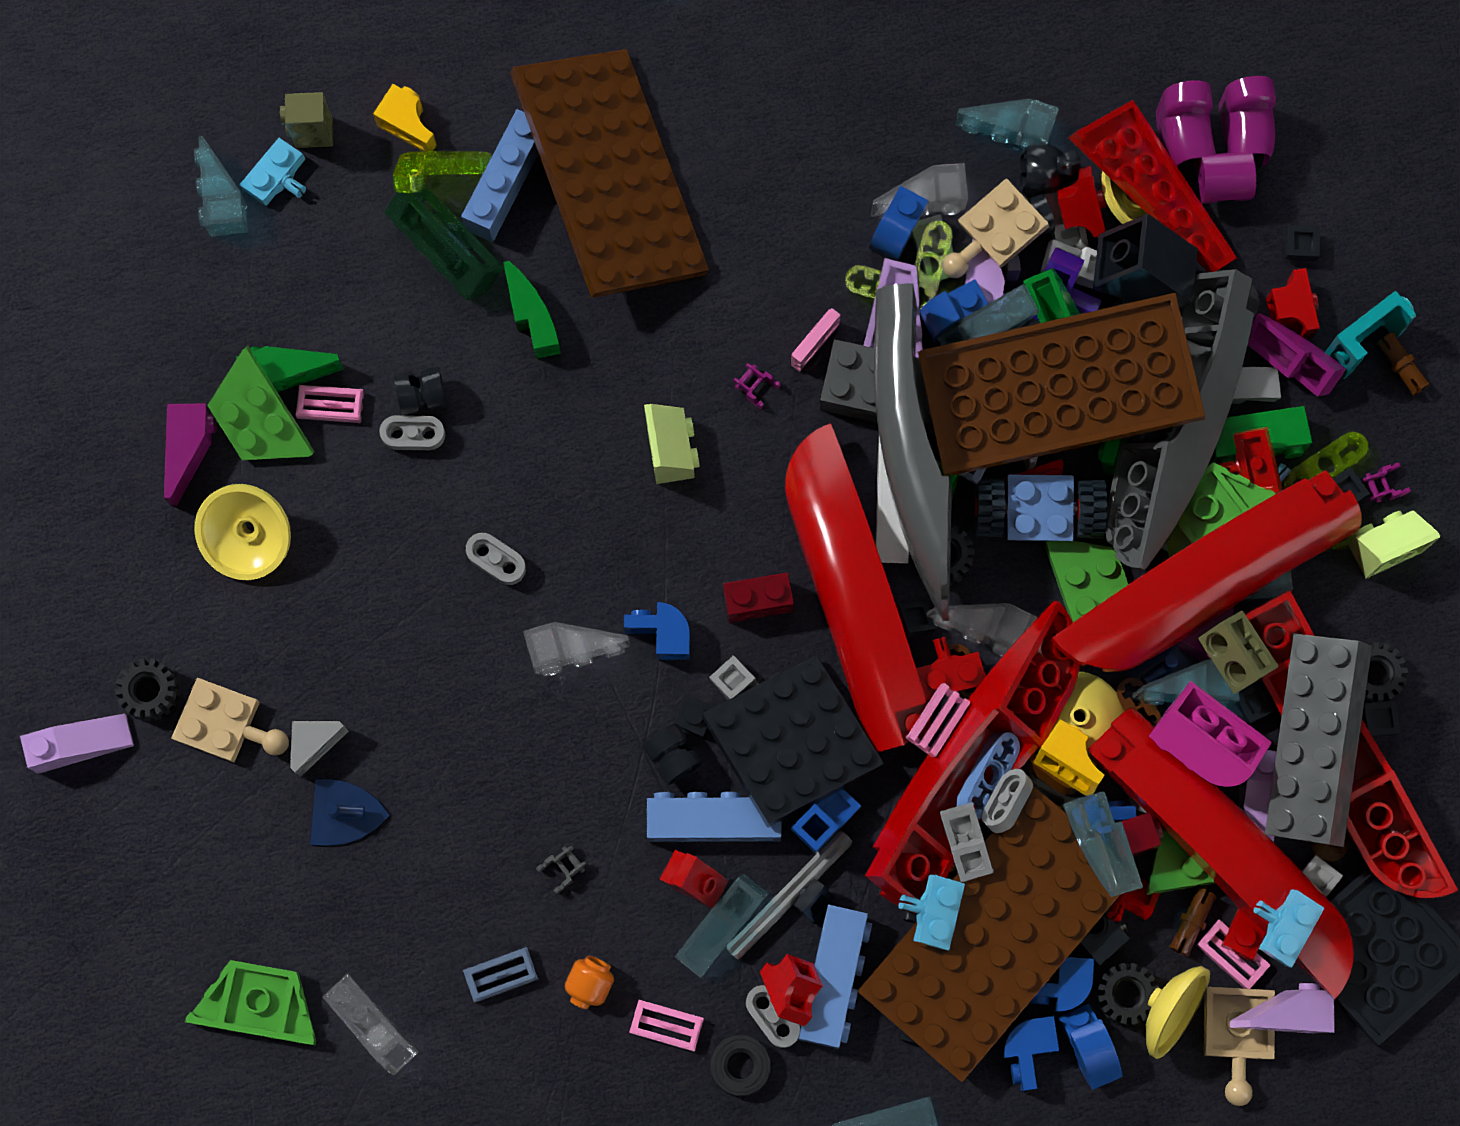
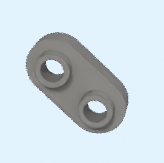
(413, 432)
(496, 559)
(1007, 801)
(768, 1019)

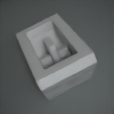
(312, 741)

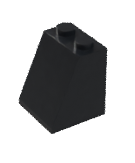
(1145, 262)

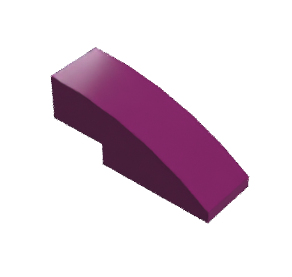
(1294, 355)

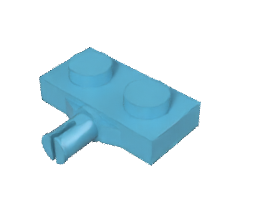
(275, 173)
(936, 911)
(1288, 926)

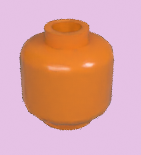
(589, 982)

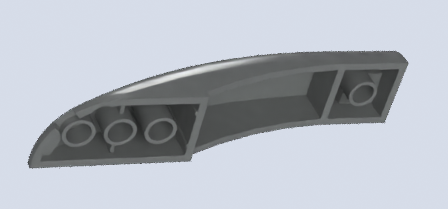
(1160, 478)
(914, 479)

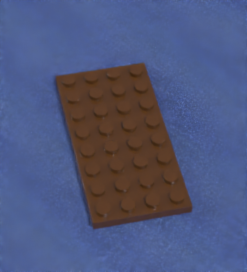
(609, 172)
(1061, 385)
(1004, 944)

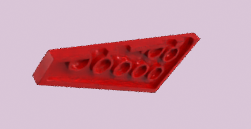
(1140, 165)

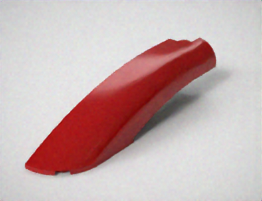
(1212, 575)
(854, 591)
(1017, 697)
(1380, 812)
(1222, 841)

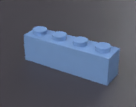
(501, 179)
(706, 819)
(836, 965)

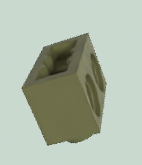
(307, 120)
(1238, 652)

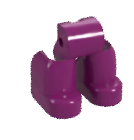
(1246, 128)

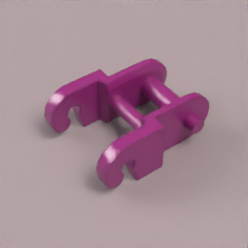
(761, 378)
(1391, 493)

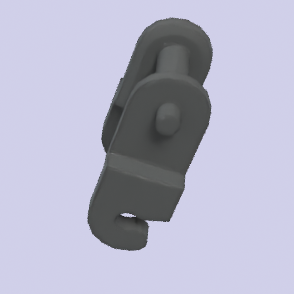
(578, 866)

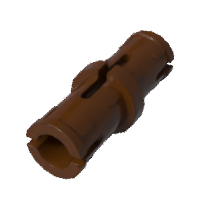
(1403, 363)
(1193, 922)

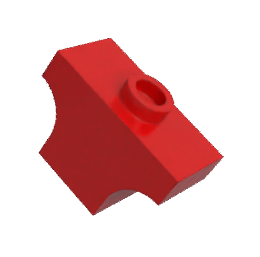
(1083, 203)
(1295, 305)
(694, 879)
(792, 988)

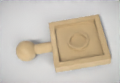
(1000, 226)
(220, 720)
(1220, 1040)

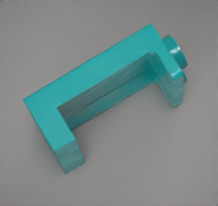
(1393, 313)

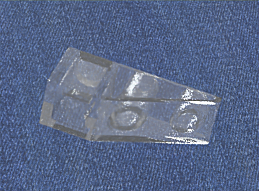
(940, 184)
(993, 624)
(564, 644)
(370, 1025)

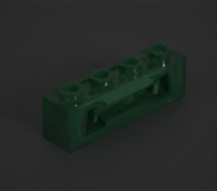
(444, 242)

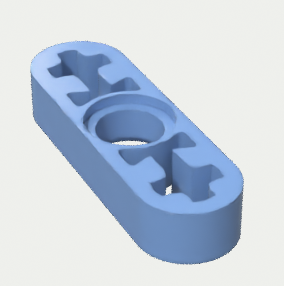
(1000, 765)

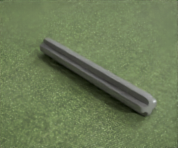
(788, 895)

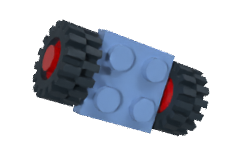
(1040, 508)

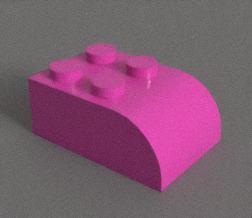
(1209, 738)

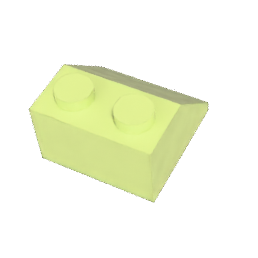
(670, 443)
(1391, 542)

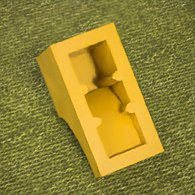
(400, 116)
(1067, 759)

